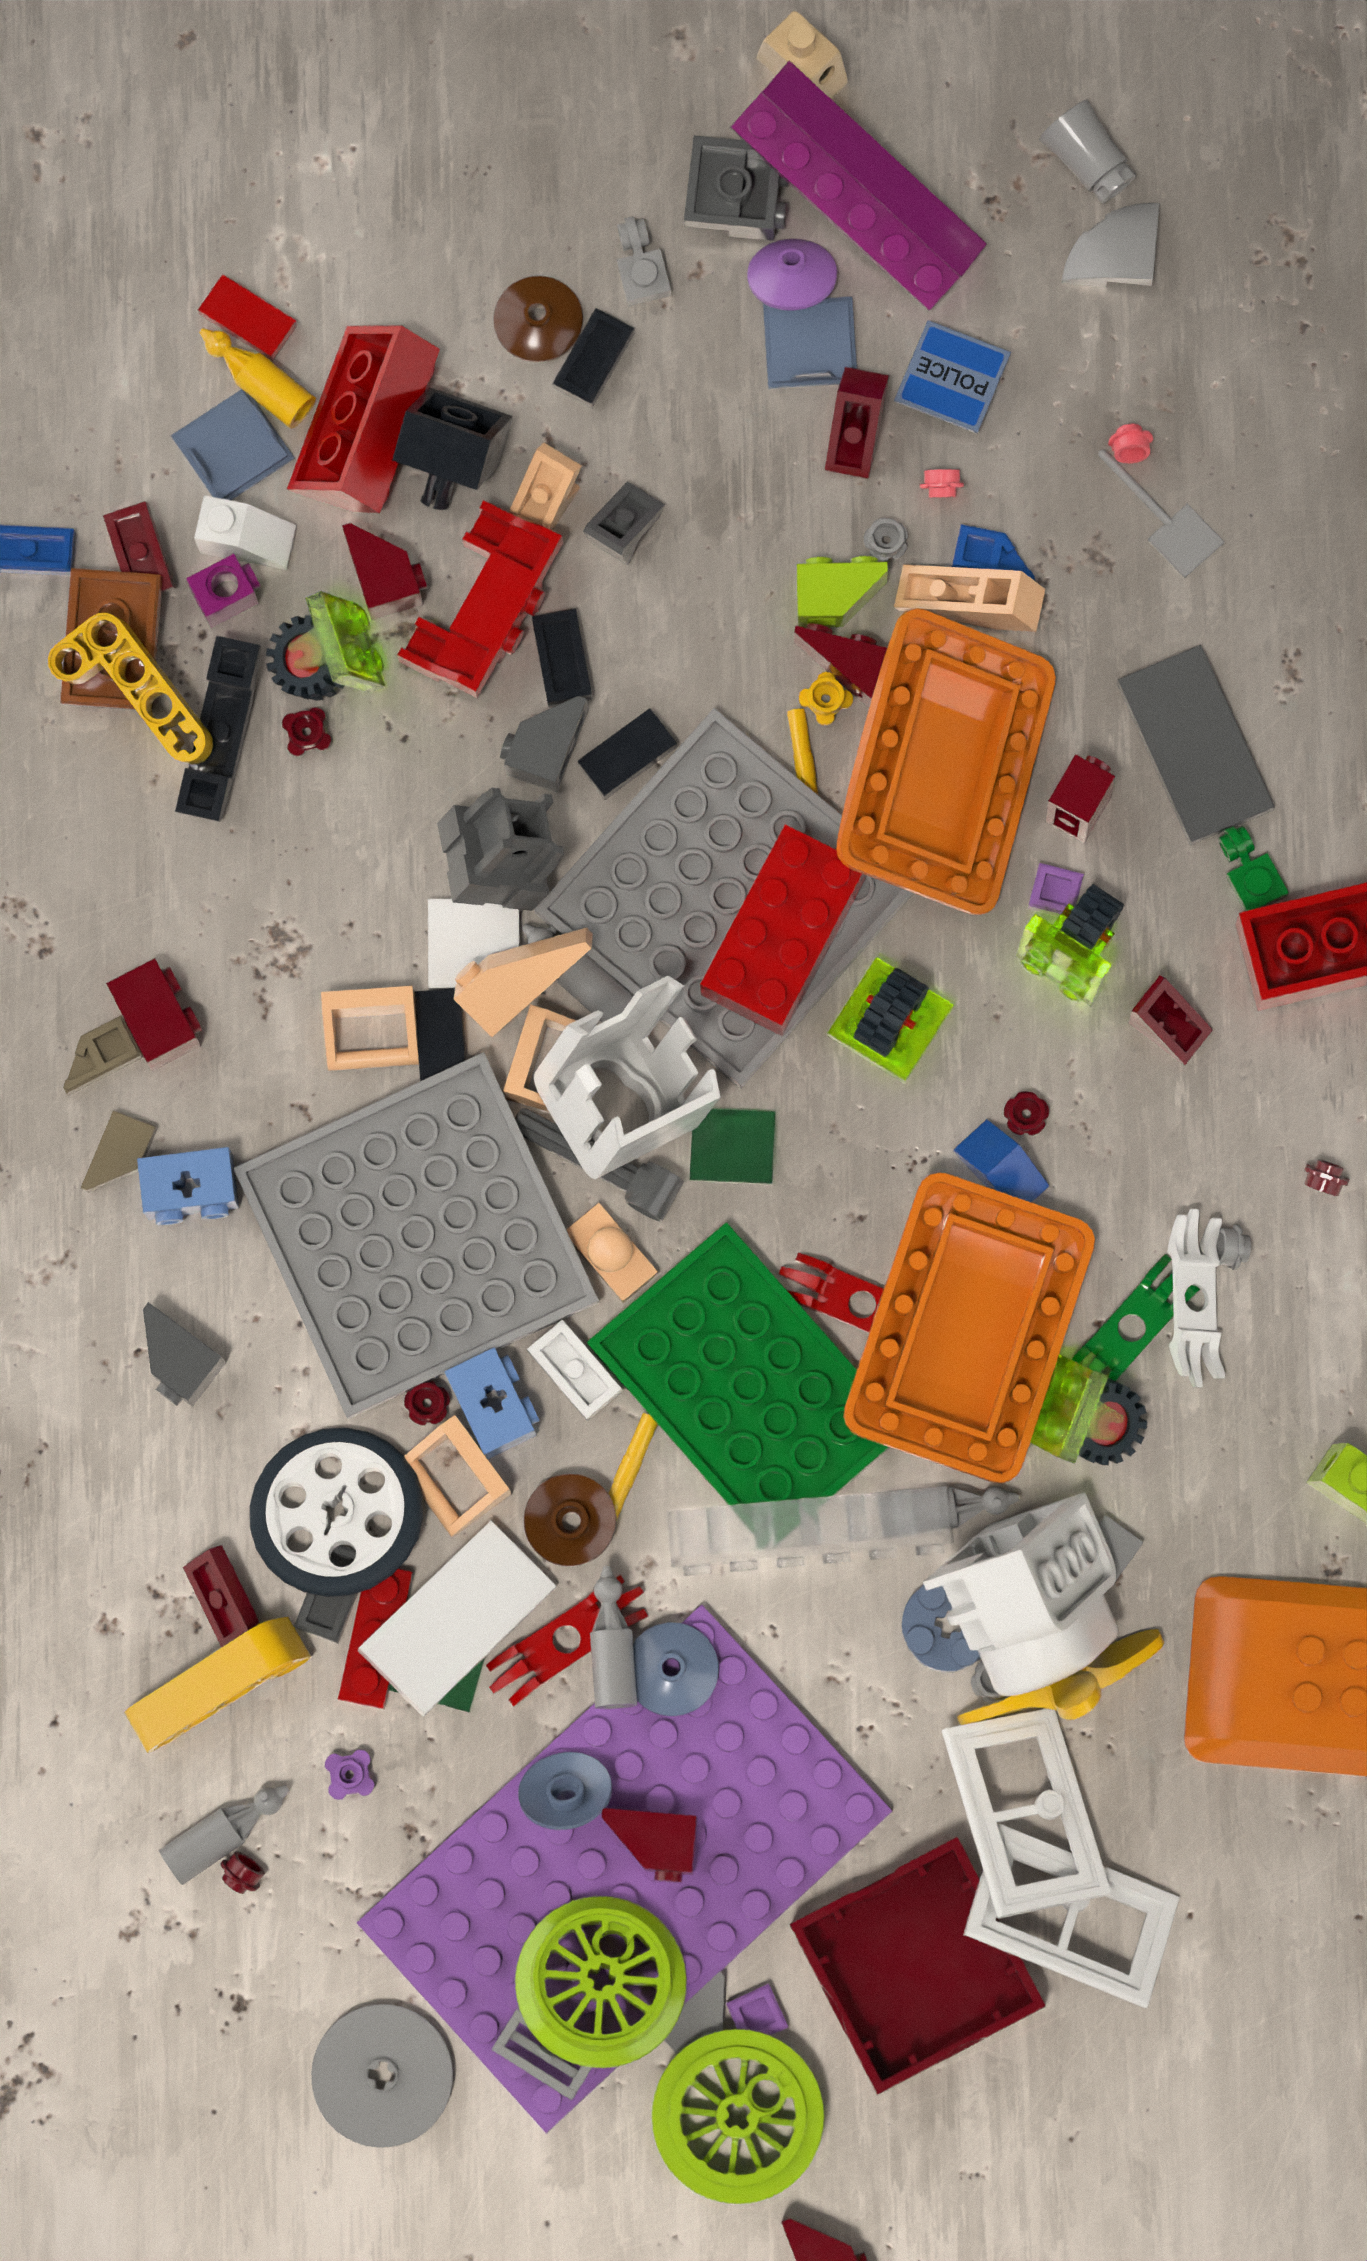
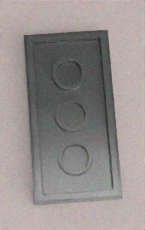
(1195, 745)

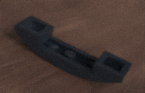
(226, 717)

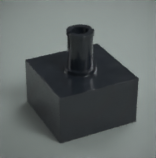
(451, 442)

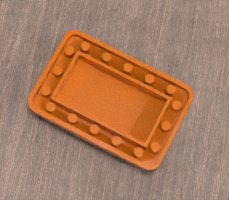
(945, 762)
(969, 1328)
(1278, 1676)

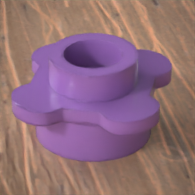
(342, 1786)

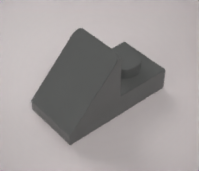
(623, 522)

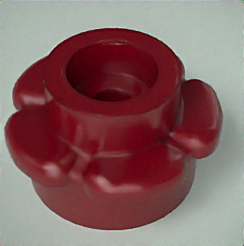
(1026, 1101)
(414, 1403)
(241, 1873)

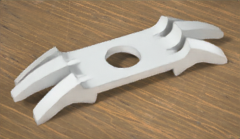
(1196, 1267)

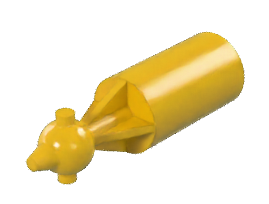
(262, 379)

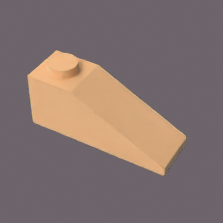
(973, 596)
(514, 977)

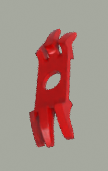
(833, 1291)
(544, 1657)

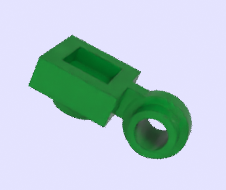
(1255, 881)

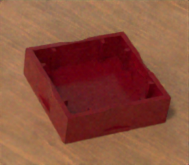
(906, 1972)

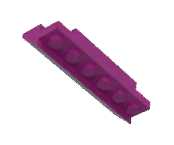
(858, 186)

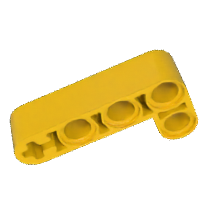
(141, 693)
(217, 1681)

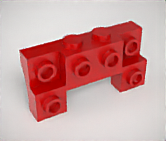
(495, 606)

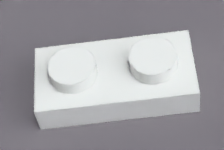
(574, 1370)

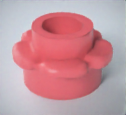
(1131, 443)
(942, 482)

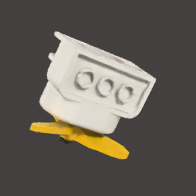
(1039, 1611)

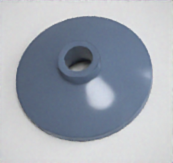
(693, 1683)
(563, 1777)

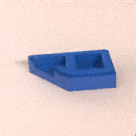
(987, 550)

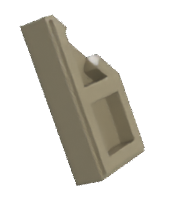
(101, 1054)
(118, 1151)

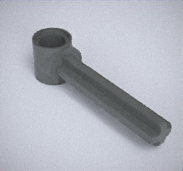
(647, 1188)

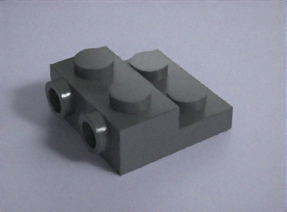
(733, 190)

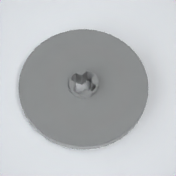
(404, 2106)

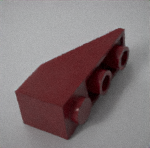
(851, 660)

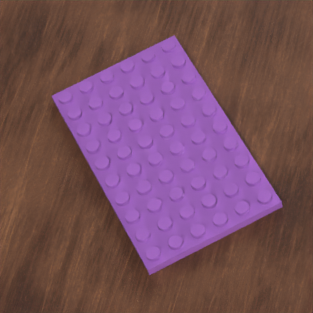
(770, 1824)

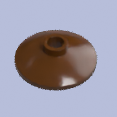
(538, 339)
(550, 1507)

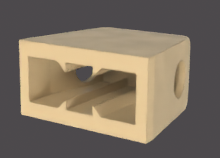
(807, 49)

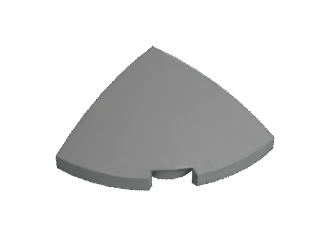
(1116, 249)

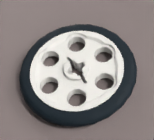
(375, 1557)

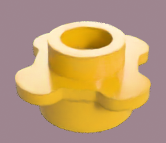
(825, 685)

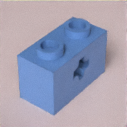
(166, 1173)
(493, 1430)

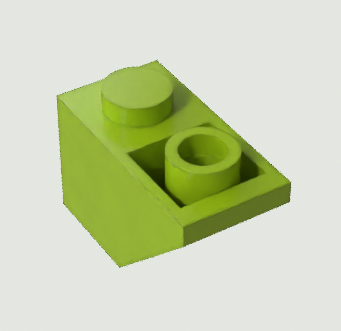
(837, 591)

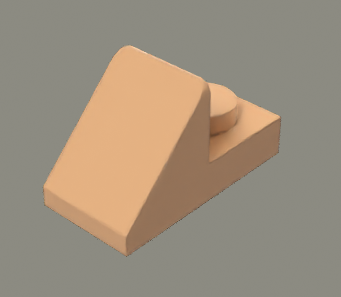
(546, 487)

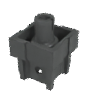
(499, 851)

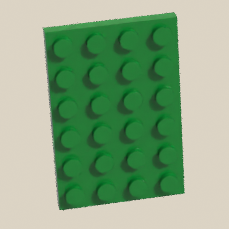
(739, 1377)

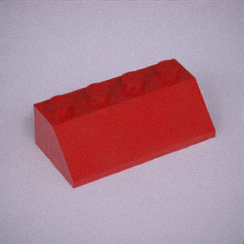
(360, 417)

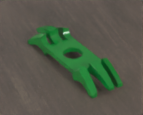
(1143, 1303)

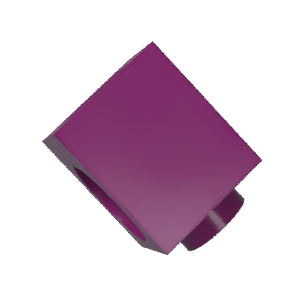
(220, 609)

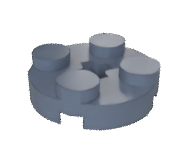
(925, 1639)

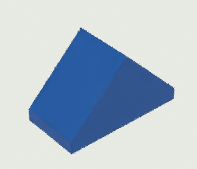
(1001, 1163)

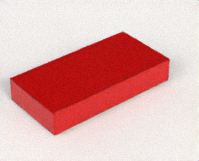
(247, 317)

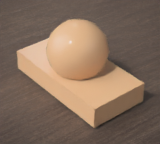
(611, 1253)

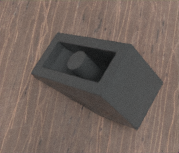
(545, 744)
(178, 1358)

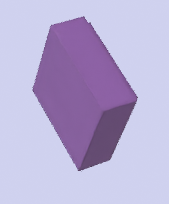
(1054, 889)
(758, 2012)

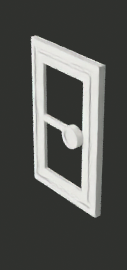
(1062, 1800)
(1156, 1903)

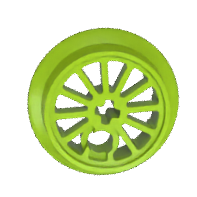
(618, 1918)
(794, 2082)

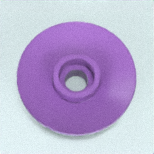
(792, 274)

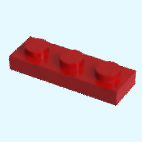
(360, 1680)

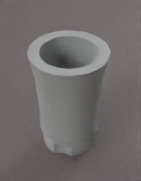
(1089, 151)

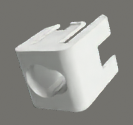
(657, 1075)

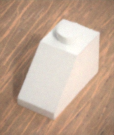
(245, 531)

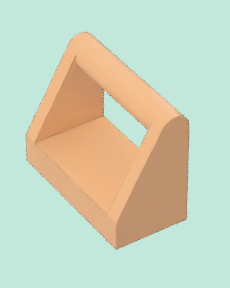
(369, 1003)
(527, 1054)
(476, 1461)

